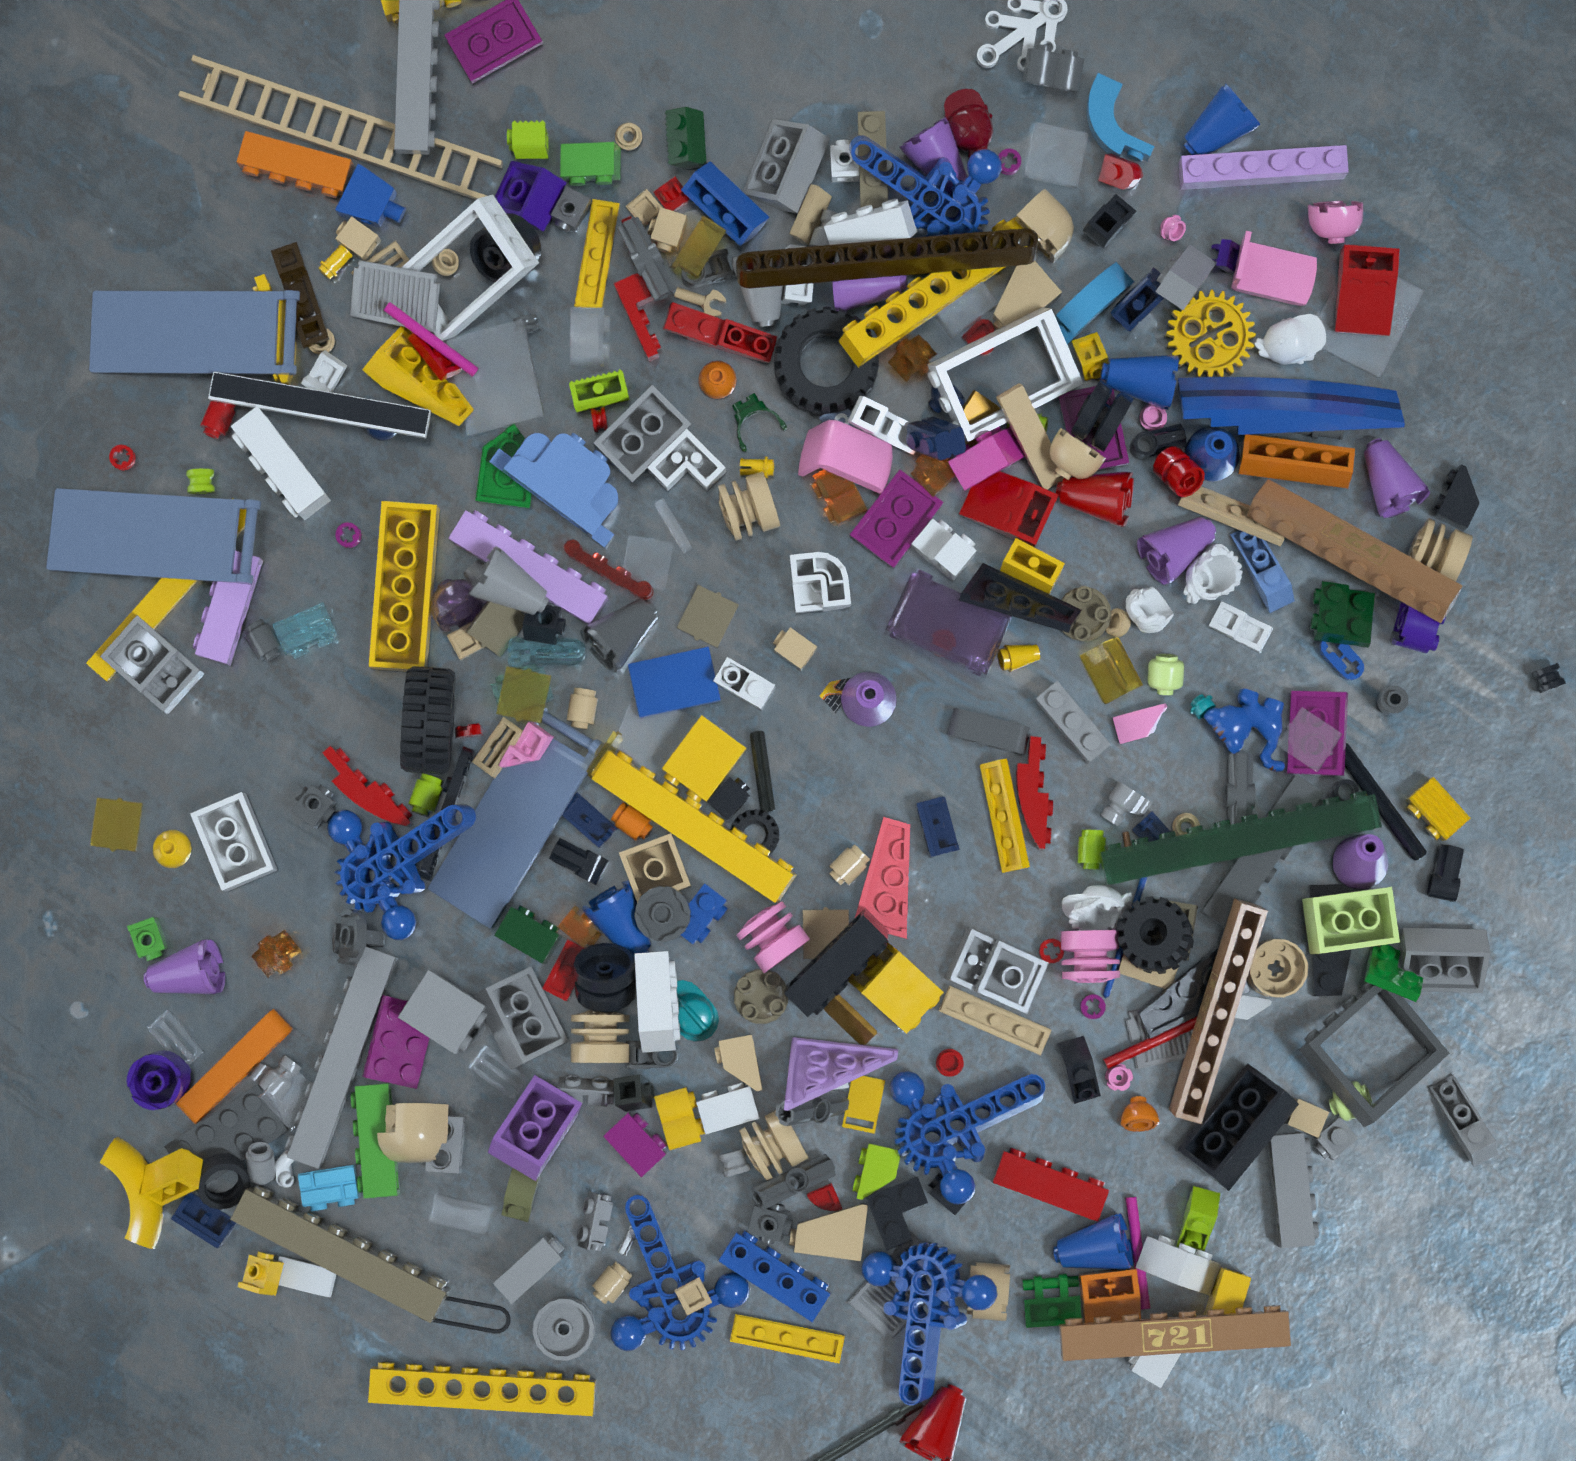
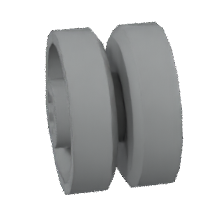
(564, 1311)

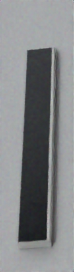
(319, 405)

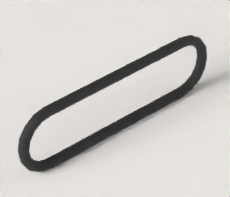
(495, 1331)

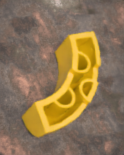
(145, 1215)

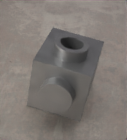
(570, 210)

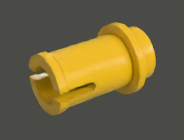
(335, 262)
(757, 465)

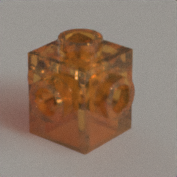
(912, 357)
(933, 473)
(276, 953)

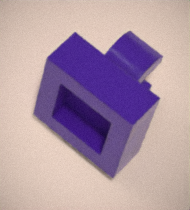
(1227, 255)

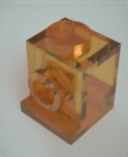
(580, 928)

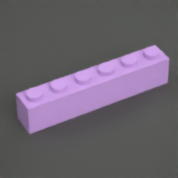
(1263, 167)
(562, 586)

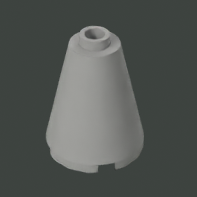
(762, 303)
(508, 584)

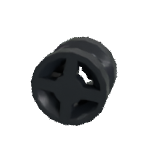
(1549, 677)

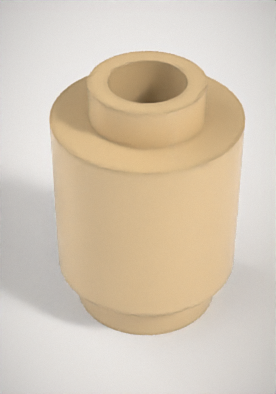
(582, 708)
(848, 865)
(611, 1283)

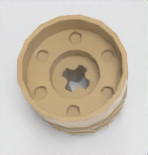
(748, 506)
(1439, 553)
(1291, 963)
(600, 1038)
(772, 1145)

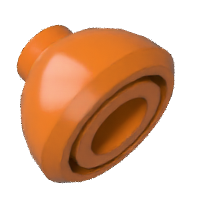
(717, 379)
(1139, 1115)

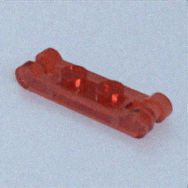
(599, 565)

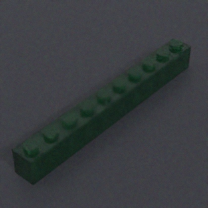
(1241, 839)

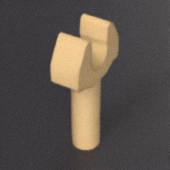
(703, 301)

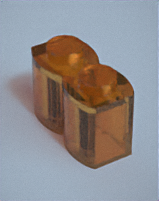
(840, 496)

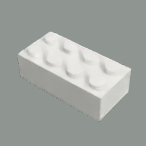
(278, 460)

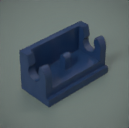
(589, 821)
(937, 826)
(205, 1222)

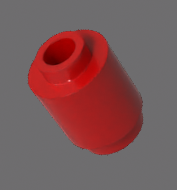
(217, 419)

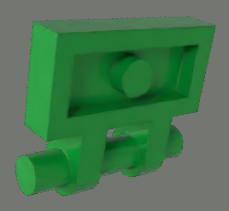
(1051, 1310)

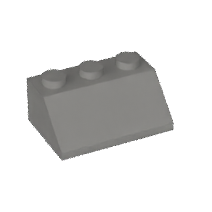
(786, 165)
(641, 433)
(1446, 958)
(521, 1018)

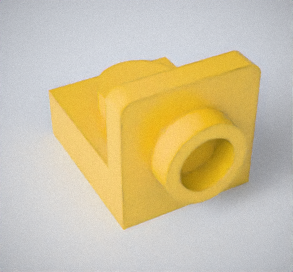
(1090, 355)

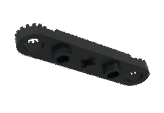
(453, 787)

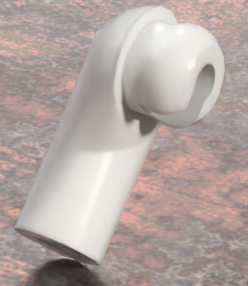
(283, 1170)

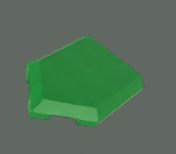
(493, 484)

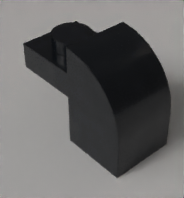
(1109, 221)

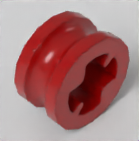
(599, 419)
(120, 449)
(1056, 943)

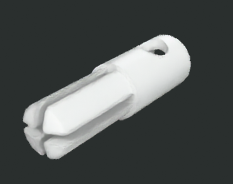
(627, 1242)

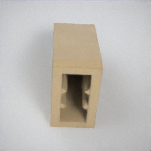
(1025, 293)
(832, 1234)

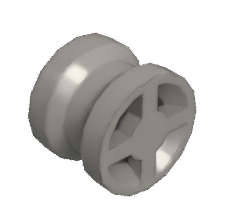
(734, 1162)

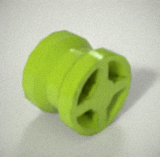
(200, 481)

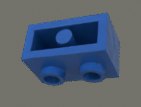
(704, 908)

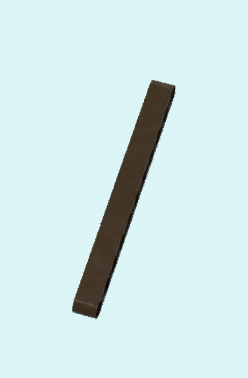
(906, 257)

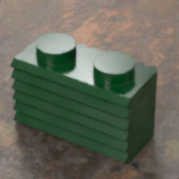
(686, 137)

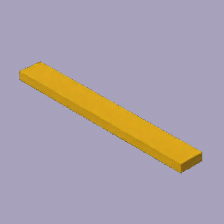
(151, 609)

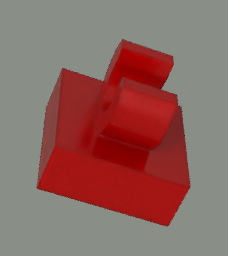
(671, 196)

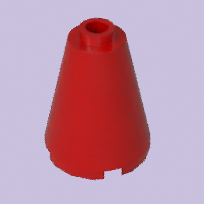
(1100, 495)
(937, 1425)

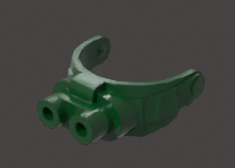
(751, 407)

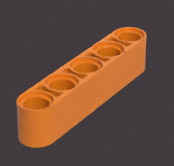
(234, 1066)

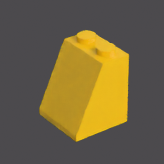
(897, 988)

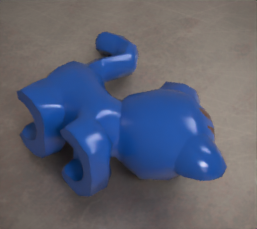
(1234, 724)

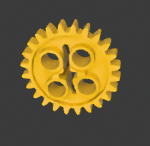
(1222, 355)

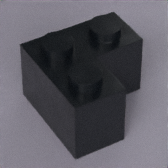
(889, 1208)

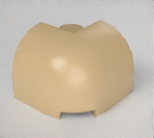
(1050, 223)
(414, 1131)

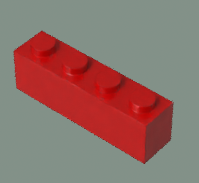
(1050, 1185)

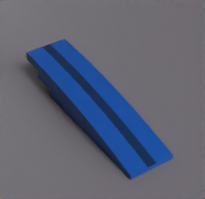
(1287, 405)

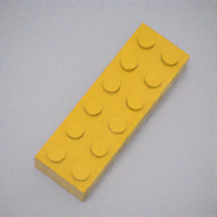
(404, 586)

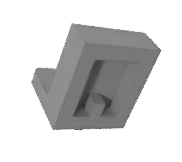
(1334, 1139)

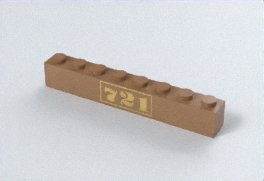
(1354, 551)
(1218, 1010)
(1174, 1334)

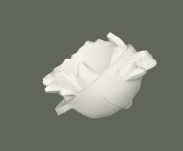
(1293, 340)
(1212, 574)
(1096, 908)

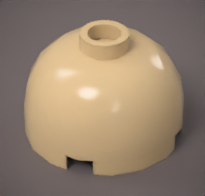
(1074, 456)

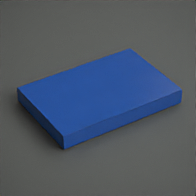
(674, 682)

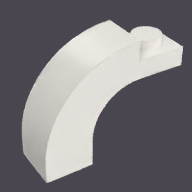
(880, 423)

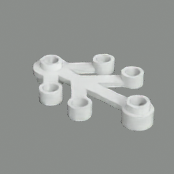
(1024, 28)

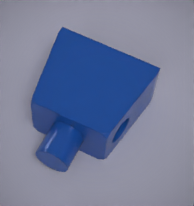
(369, 199)

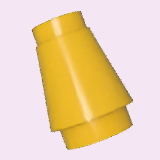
(1016, 656)

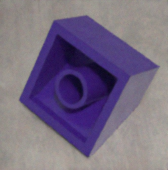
(530, 193)

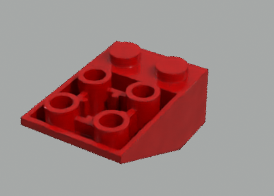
(1366, 289)
(1010, 506)

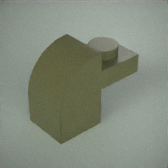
(519, 1196)

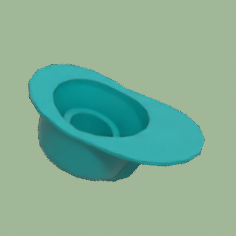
(696, 1014)

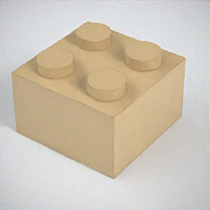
(655, 865)

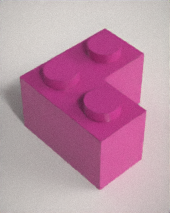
(992, 454)

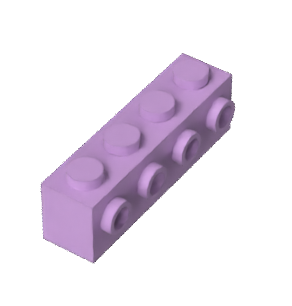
(226, 615)

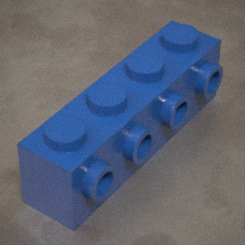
(774, 1276)

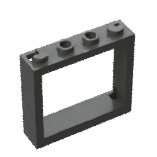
(1340, 1083)

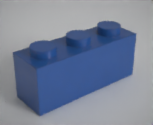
(725, 203)

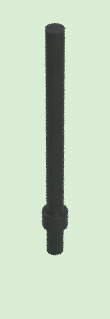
(895, 1417)

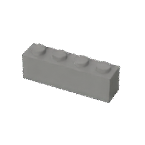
(1291, 1190)

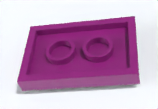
(493, 39)
(1070, 404)
(896, 519)
(1332, 709)
(395, 1047)

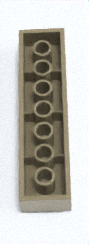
(340, 1253)

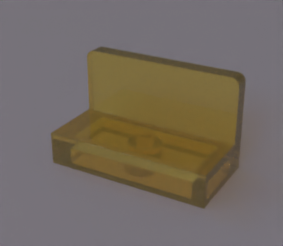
(699, 246)
(1111, 670)

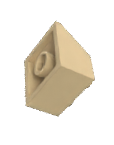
(740, 1060)

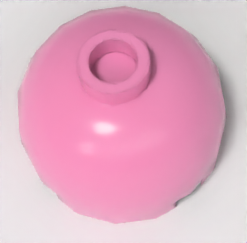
(1335, 219)

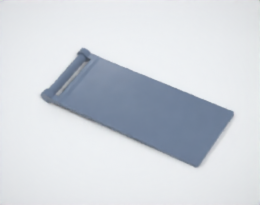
(191, 332)
(150, 535)
(512, 827)

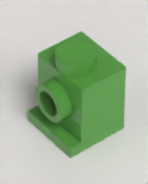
(148, 927)

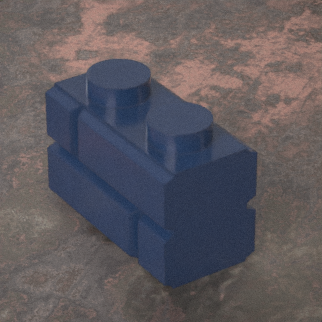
(1138, 301)
(936, 438)

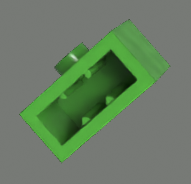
(590, 163)

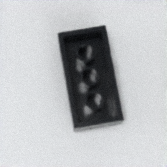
(836, 963)
(1238, 1127)

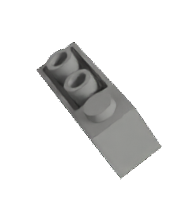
(1464, 1121)

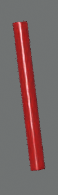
(1148, 1044)

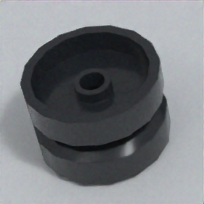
(489, 257)
(1099, 414)
(605, 977)

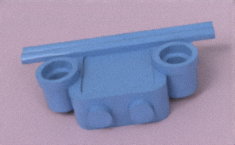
(565, 479)

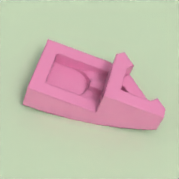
(1138, 723)
(529, 746)

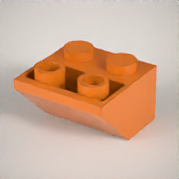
(1110, 1294)

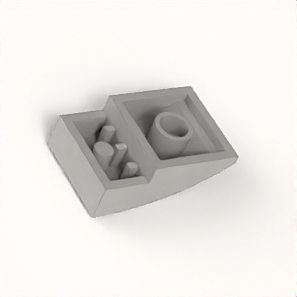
(152, 665)
(996, 970)

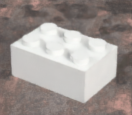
(233, 841)
(657, 1001)

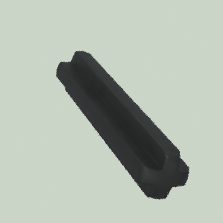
(762, 771)

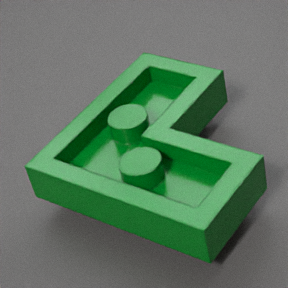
(1384, 973)

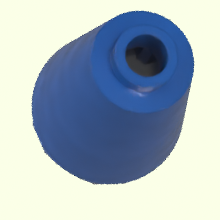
(1220, 123)
(1143, 378)
(1215, 462)
(615, 917)
(1097, 1246)

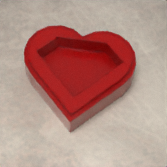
(978, 330)

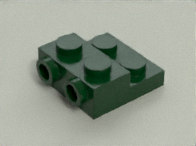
(1342, 615)

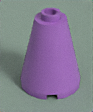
(931, 145)
(862, 292)
(1392, 479)
(1175, 547)
(868, 711)
(1360, 861)
(188, 971)

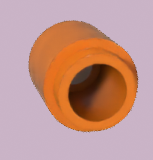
(632, 822)

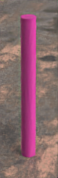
(431, 339)
(1137, 1246)

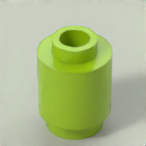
(425, 794)
(1089, 846)

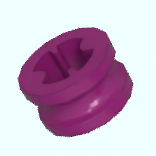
(1014, 167)
(340, 532)
(1101, 1005)

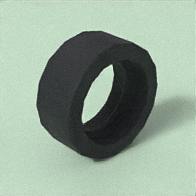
(232, 1196)

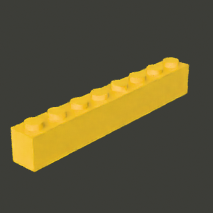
(694, 826)

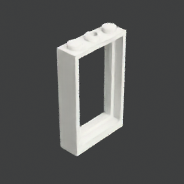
(507, 239)
(1056, 347)

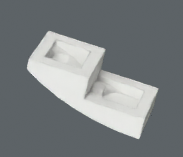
(1240, 627)
(306, 1277)

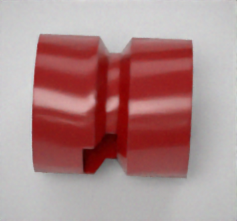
(1178, 471)

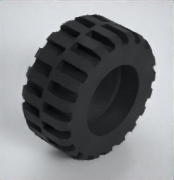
(790, 375)
(427, 720)

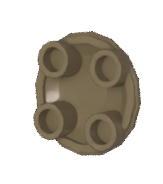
(1094, 615)
(760, 996)

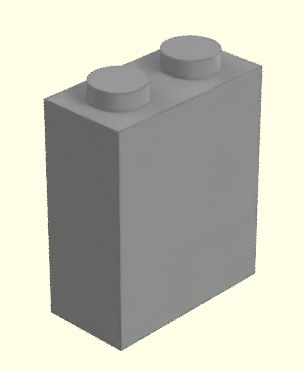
(443, 1012)
(530, 1268)

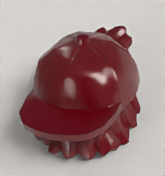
(969, 120)

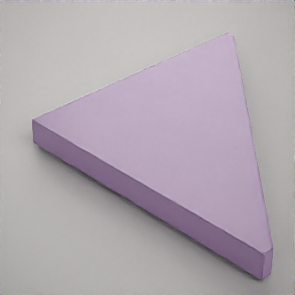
(826, 1065)

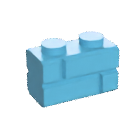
(329, 1186)

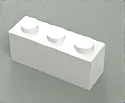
(869, 224)

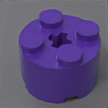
(1415, 630)
(144, 1085)

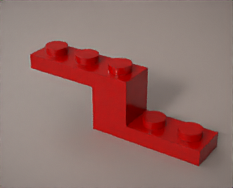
(635, 294)

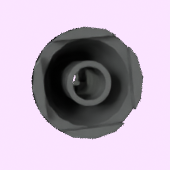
(619, 633)

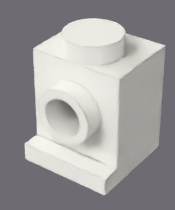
(843, 171)

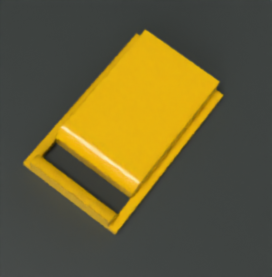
(864, 1102)

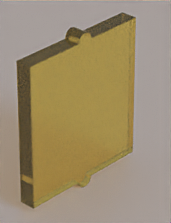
(523, 695)
(611, 745)
(116, 824)

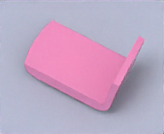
(1274, 273)
(847, 454)

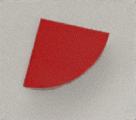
(471, 730)
(825, 1198)

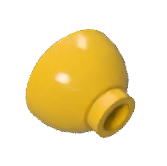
(172, 848)

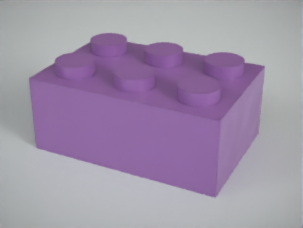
(534, 1128)

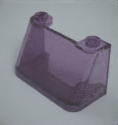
(940, 623)

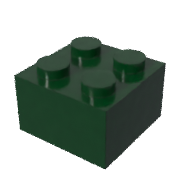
(528, 934)

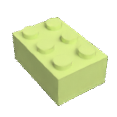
(1350, 920)

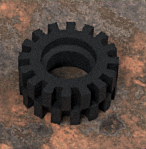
(763, 819)

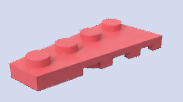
(888, 877)

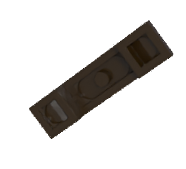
(295, 277)

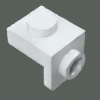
(325, 373)

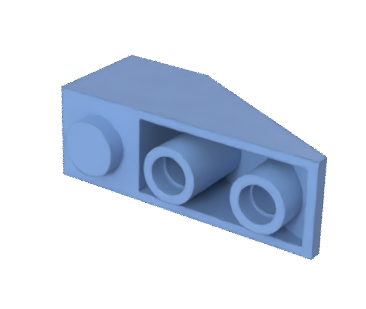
(1264, 570)

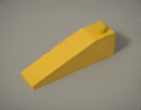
(405, 373)

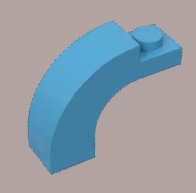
(1103, 123)
(1093, 300)

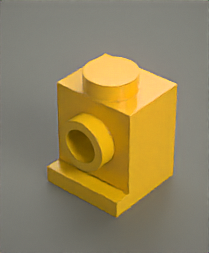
(262, 1274)

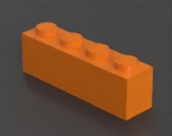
(294, 163)
(1296, 461)

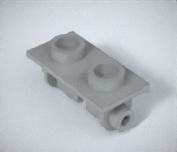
(598, 1089)
(590, 1233)

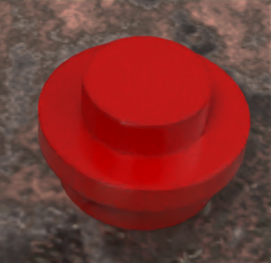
(949, 1062)

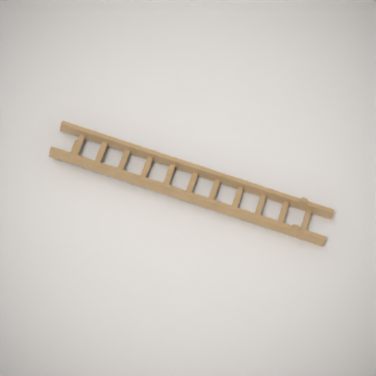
(212, 79)

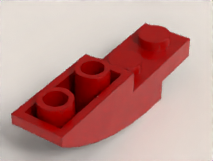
(720, 333)
(374, 798)
(1032, 804)

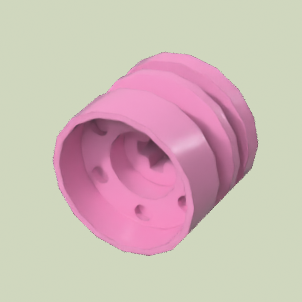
(772, 936)
(1090, 955)

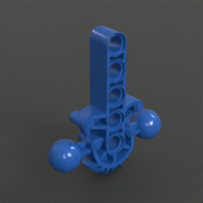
(982, 167)
(346, 827)
(956, 1185)
(919, 1261)
(630, 1332)

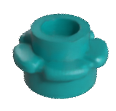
(1201, 705)

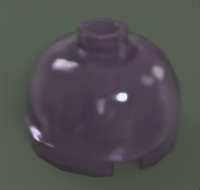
(454, 605)

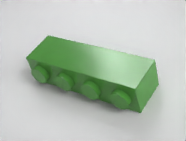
(378, 1171)

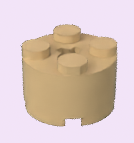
(998, 1274)

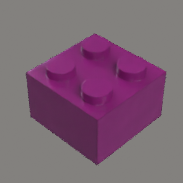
(635, 1143)

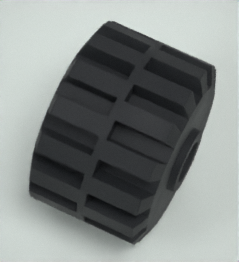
(1147, 919)

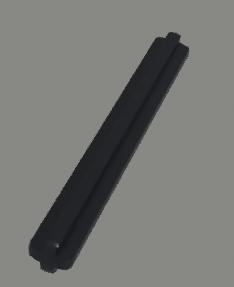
(1384, 805)

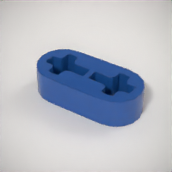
(1337, 663)

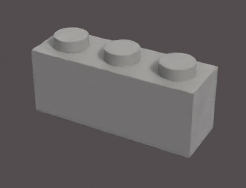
(1184, 276)
(1072, 722)

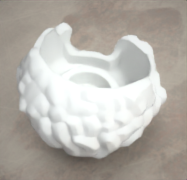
(1148, 609)

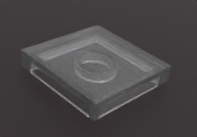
(1056, 155)

